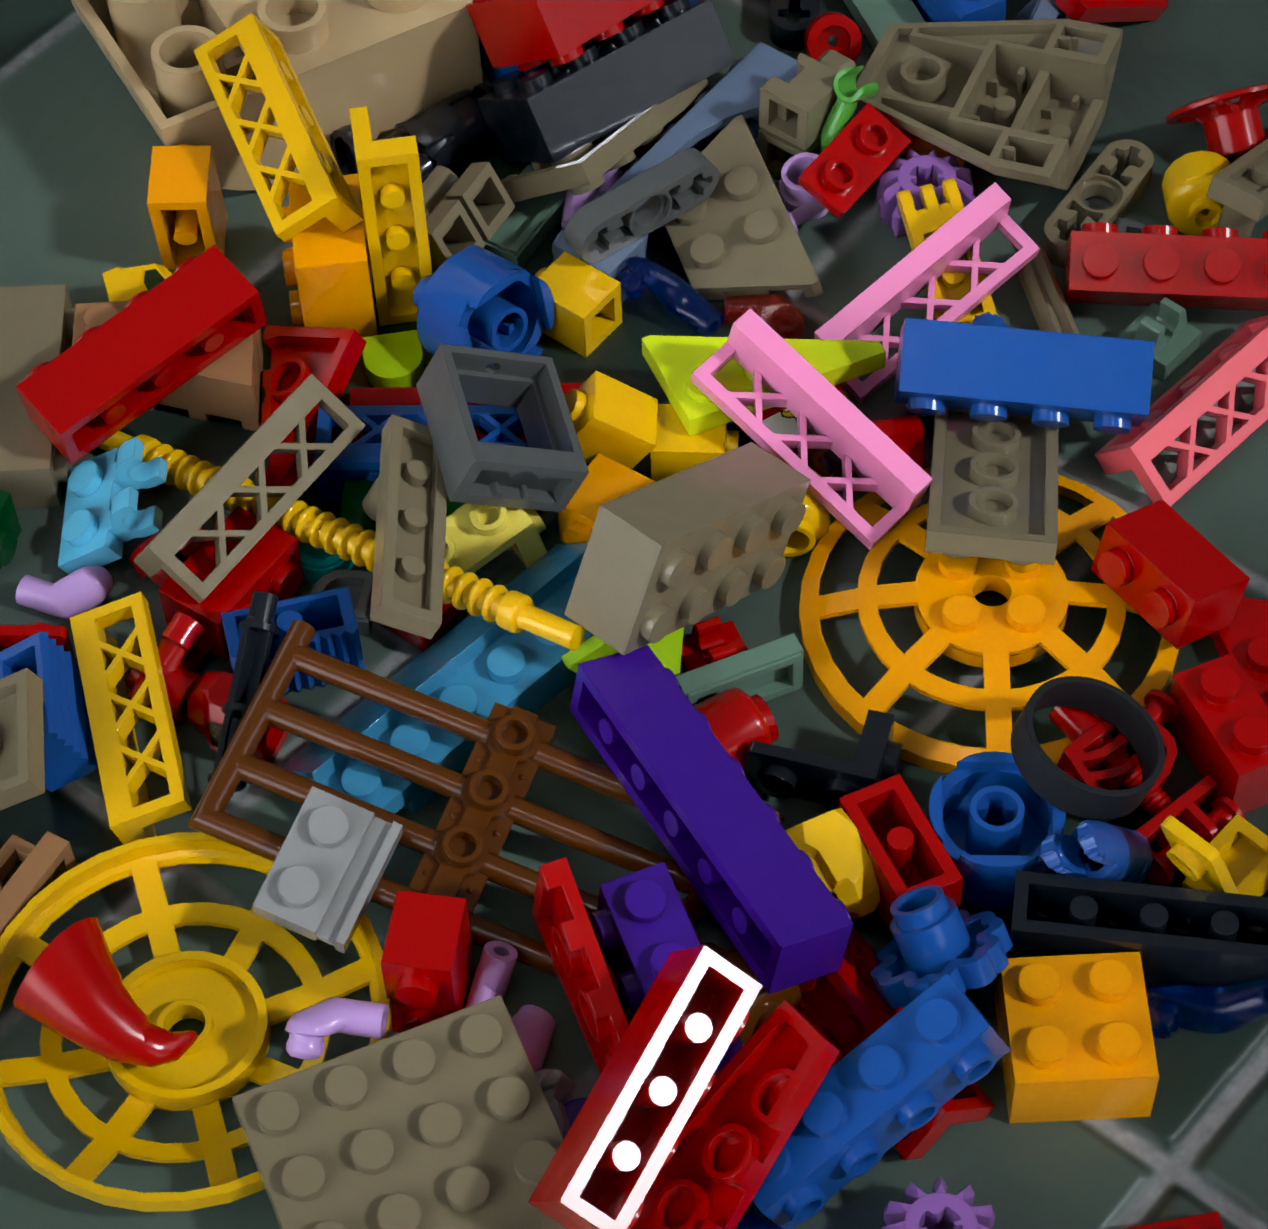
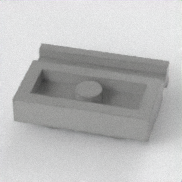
(327, 869)

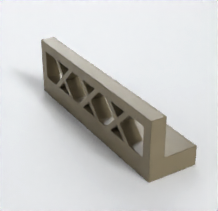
(227, 481)

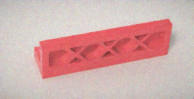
(1186, 401)

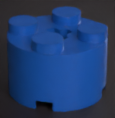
(483, 304)
(991, 826)

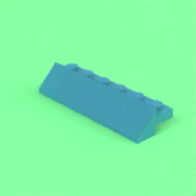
(467, 669)

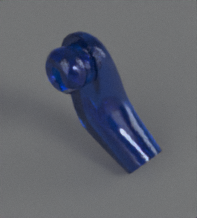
(672, 292)
(1206, 1007)

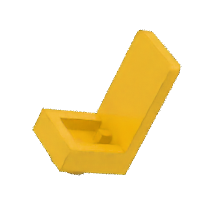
(1229, 864)

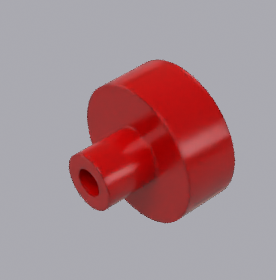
(845, 33)

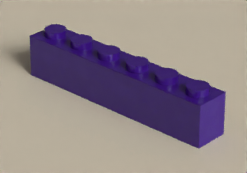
(711, 819)

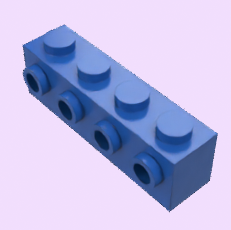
(1024, 373)
(879, 1097)

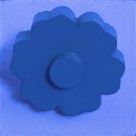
(937, 940)

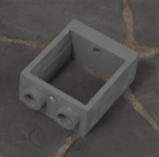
(492, 473)

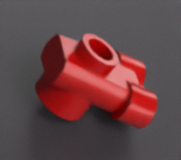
(180, 655)

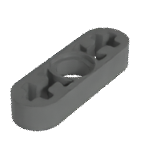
(613, 218)

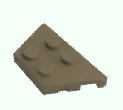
(742, 232)

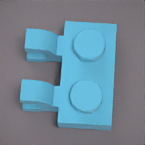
(103, 506)

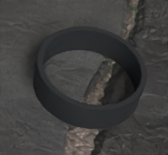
(1114, 707)

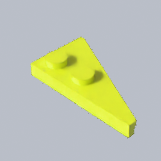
(677, 357)

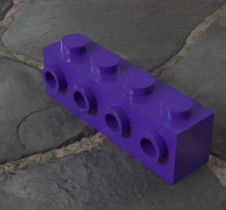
(641, 924)

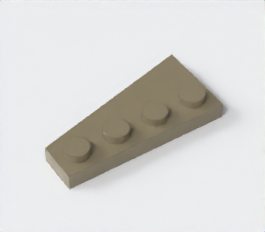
(585, 167)

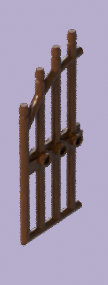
(481, 803)

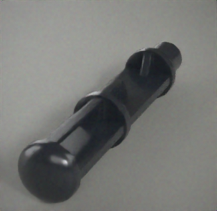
(250, 667)

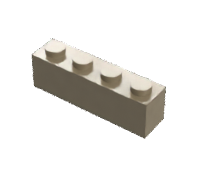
(33, 330)

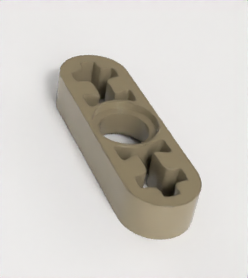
(1101, 182)

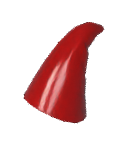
(83, 998)

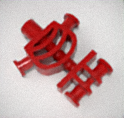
(1096, 749)

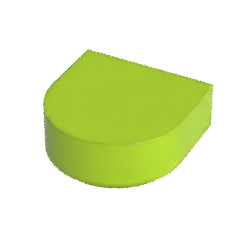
(393, 359)

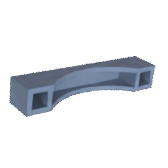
(711, 113)

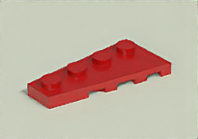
(740, 1126)

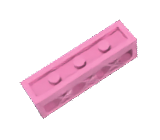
(920, 269)
(826, 414)

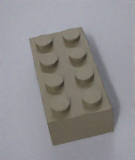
(686, 547)

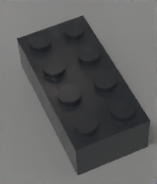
(566, 106)

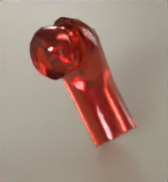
(772, 308)

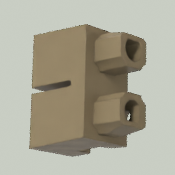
(797, 110)
(463, 209)

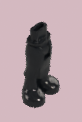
(443, 133)

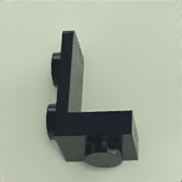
(823, 779)

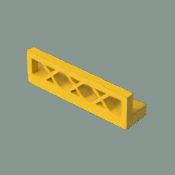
(296, 125)
(392, 217)
(114, 717)

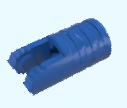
(1099, 852)

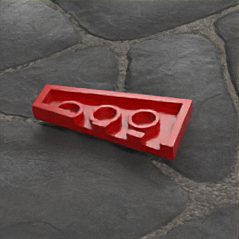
(578, 960)

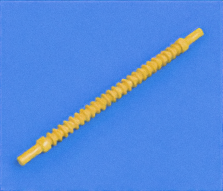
(510, 609)

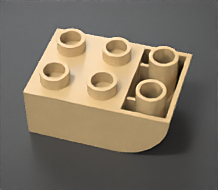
(344, 52)

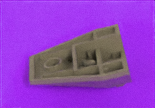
(999, 92)

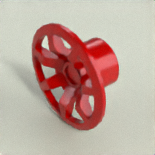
(1227, 126)

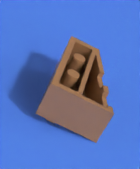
(223, 389)

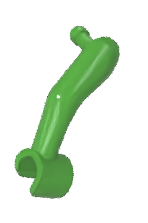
(846, 102)

